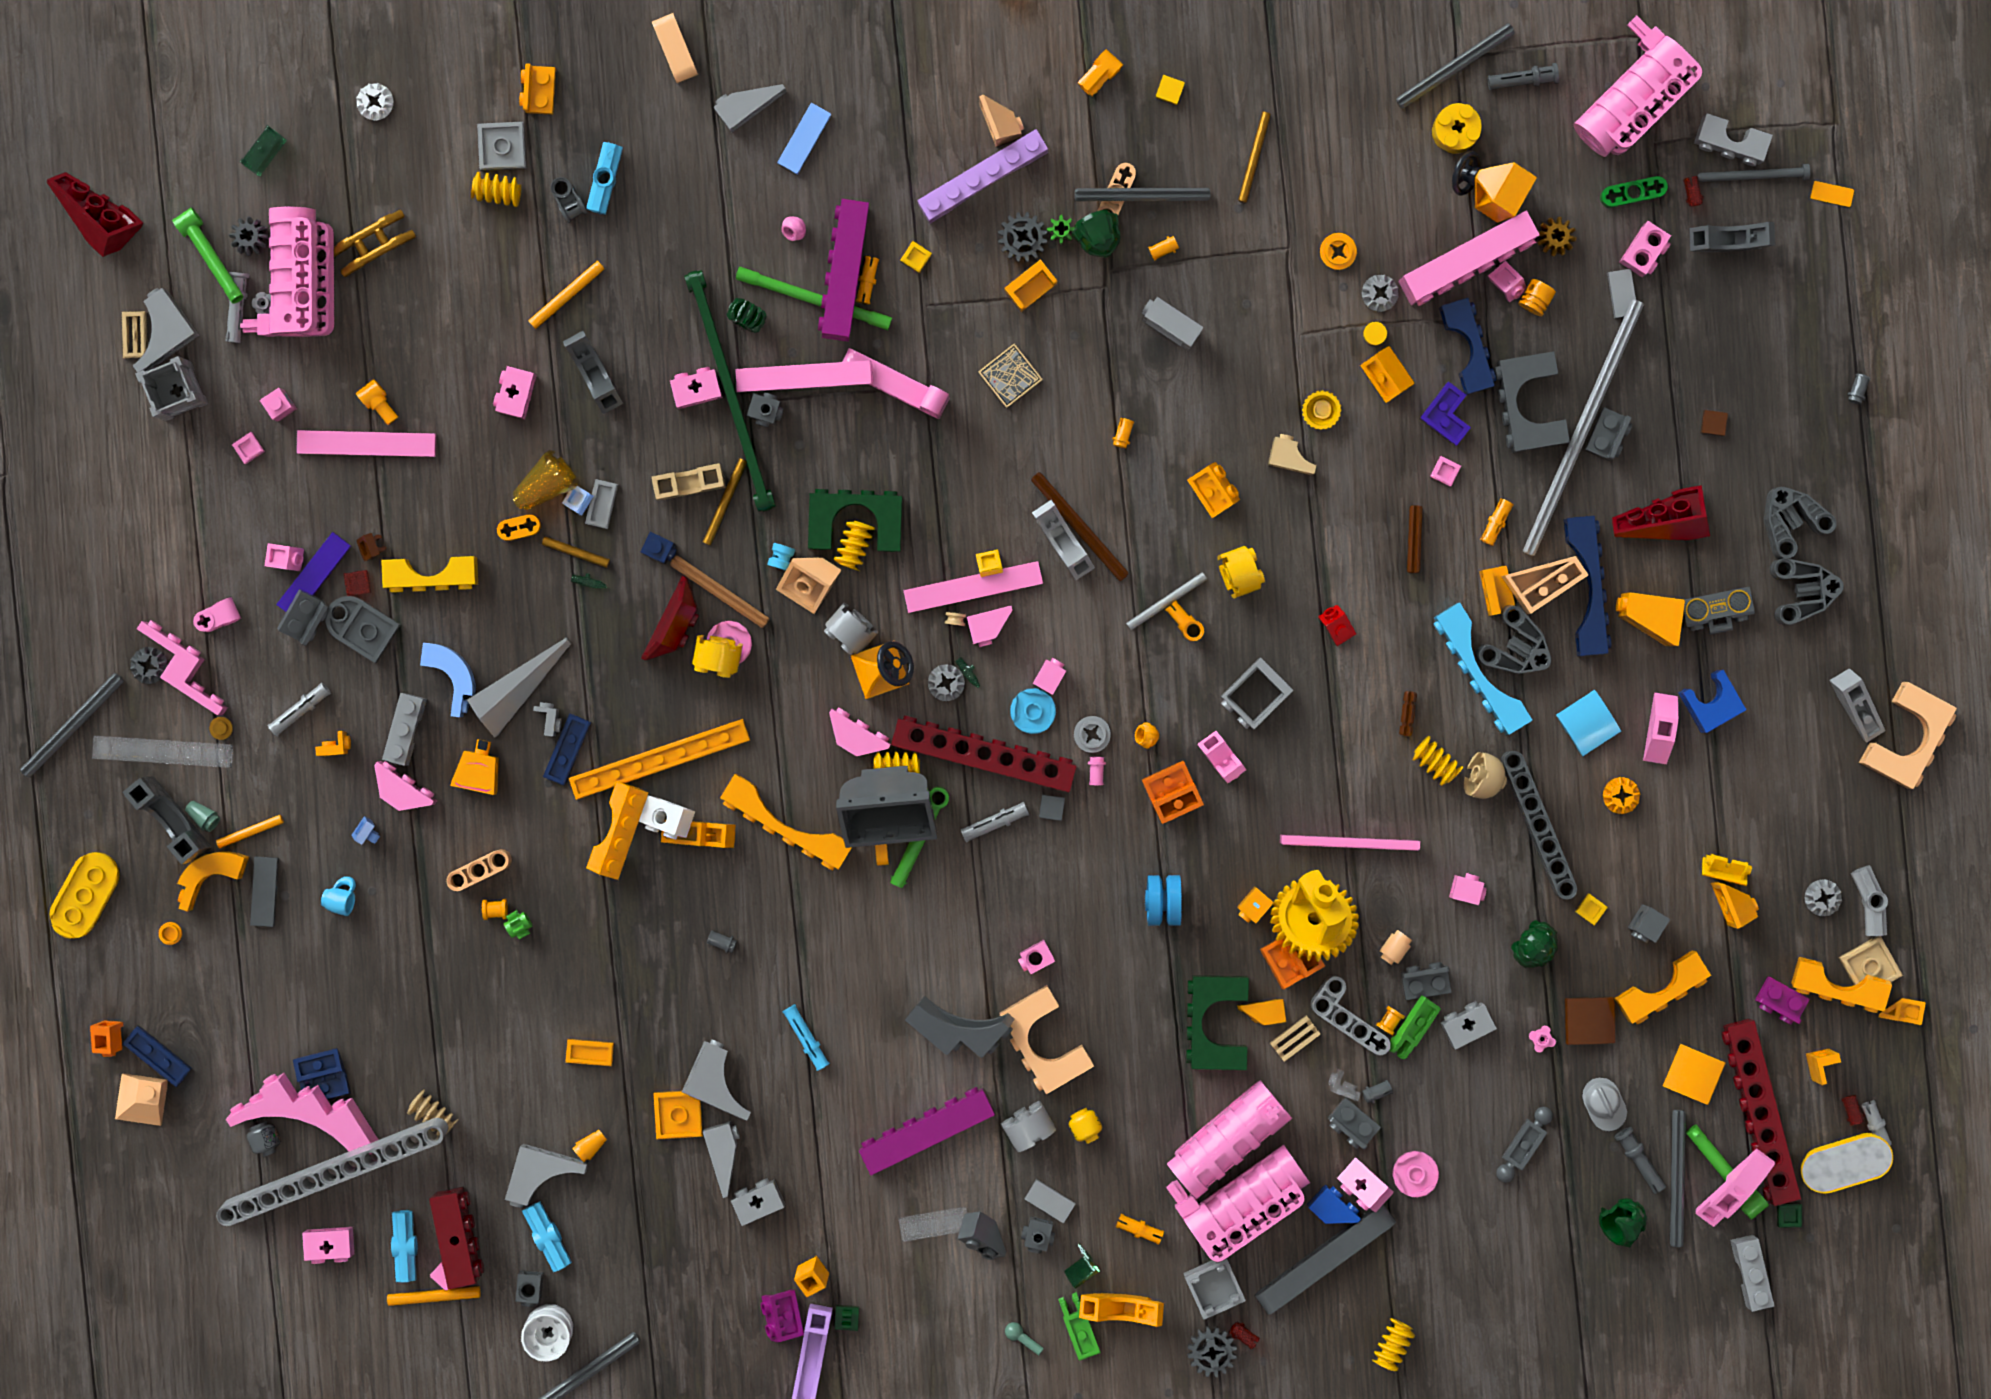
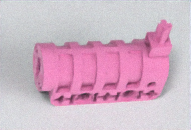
(1638, 92)
(297, 276)
(1228, 1139)
(1241, 1202)

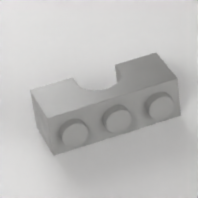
(1713, 136)
(403, 727)
(1752, 1267)

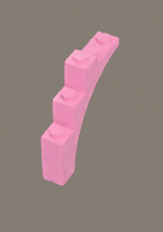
(280, 1099)

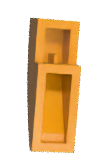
(706, 835)

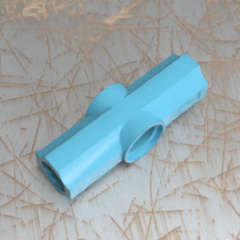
(607, 163)
(546, 1236)
(404, 1246)

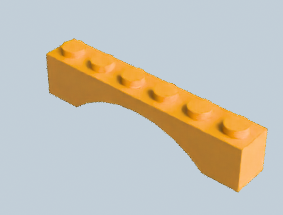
(745, 796)

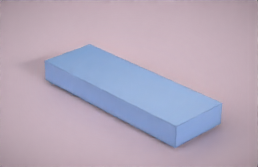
(804, 138)

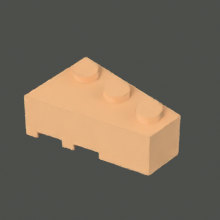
(1545, 582)

